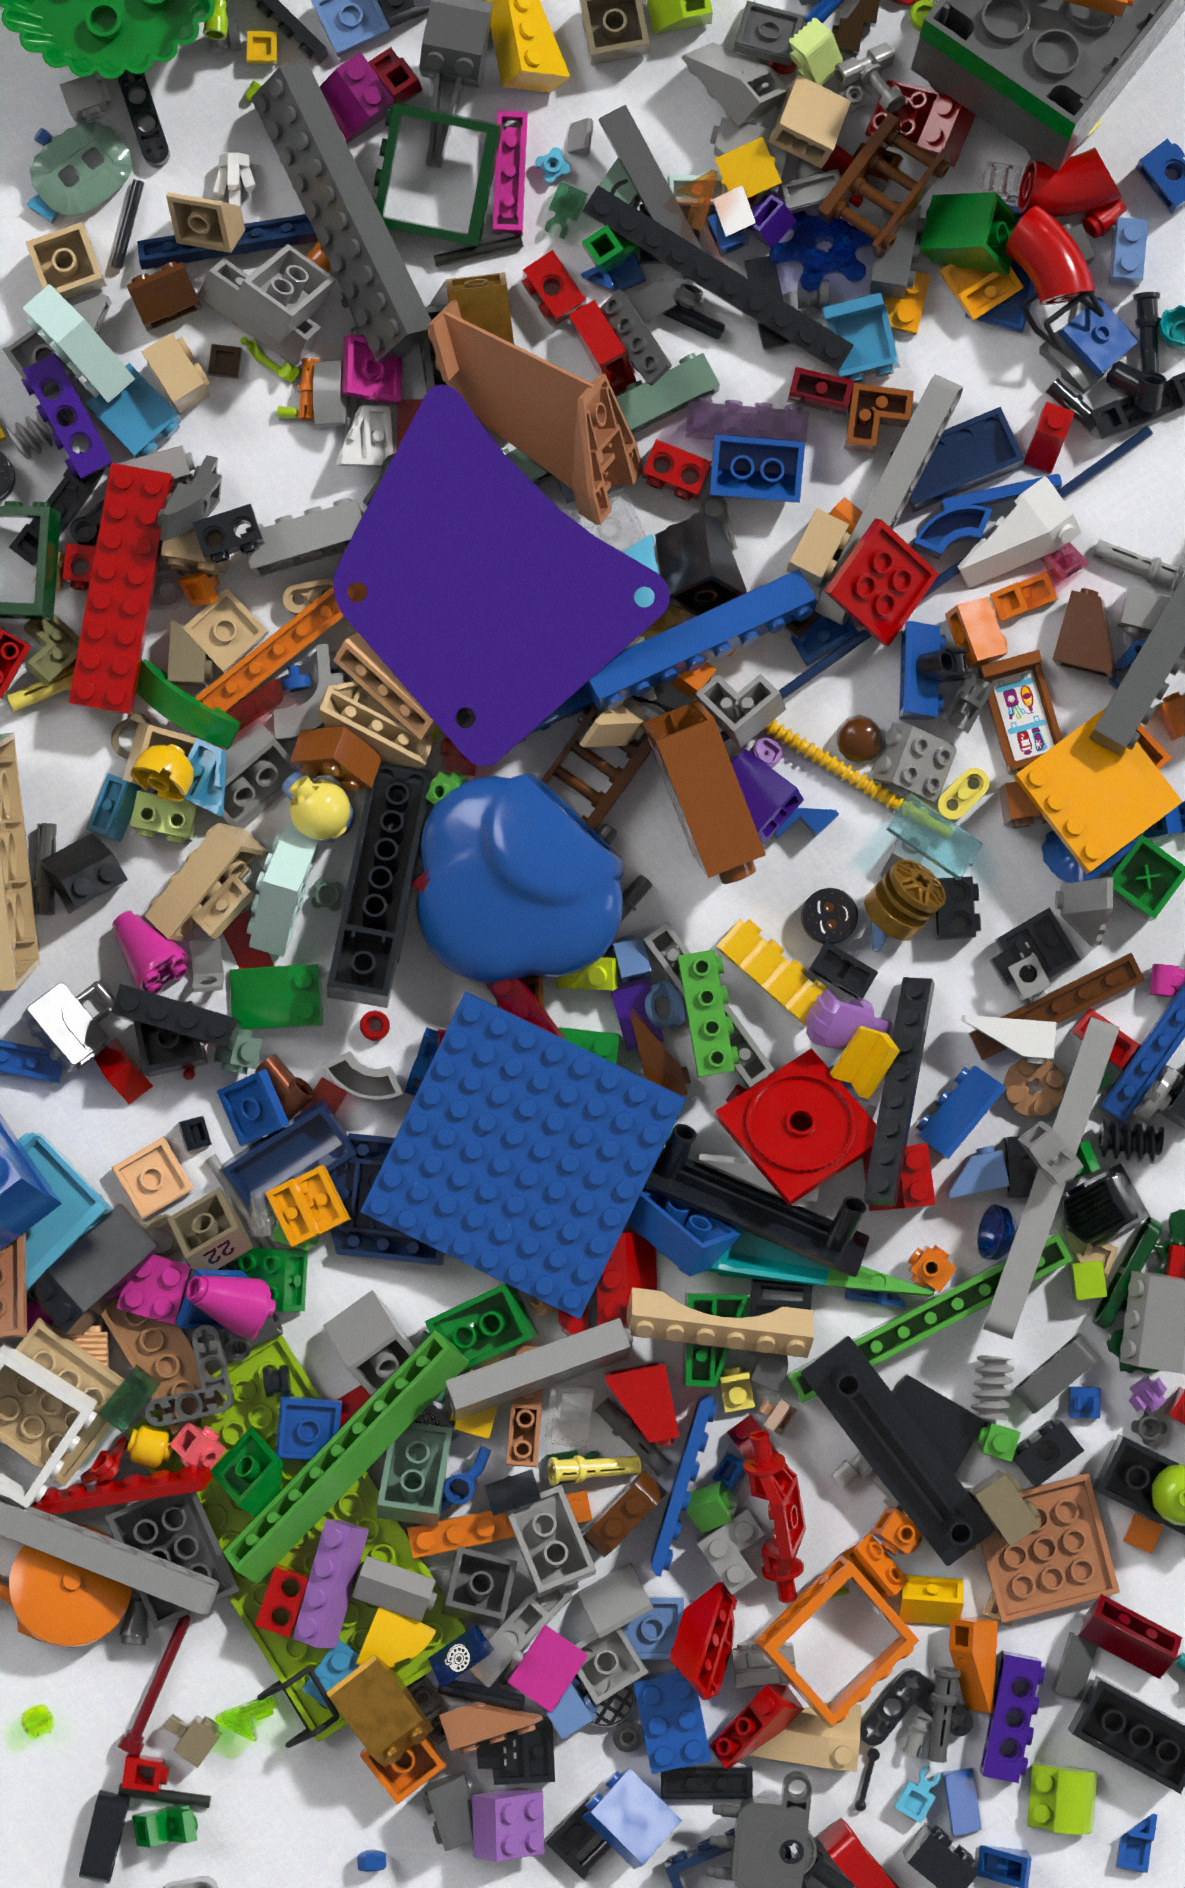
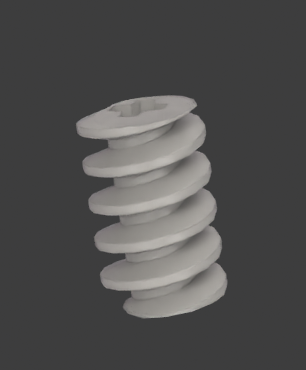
(36, 433)
(992, 1387)

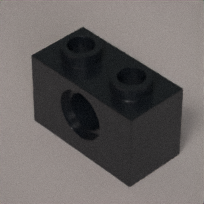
(1019, 1182)
(1064, 1450)

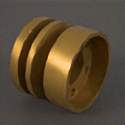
(904, 900)

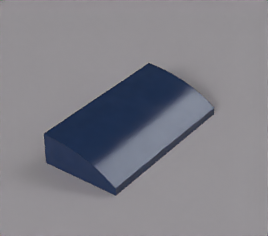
(967, 458)
(283, 1155)

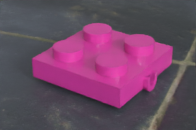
(366, 377)
(157, 1289)

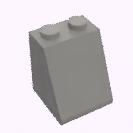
(369, 1341)

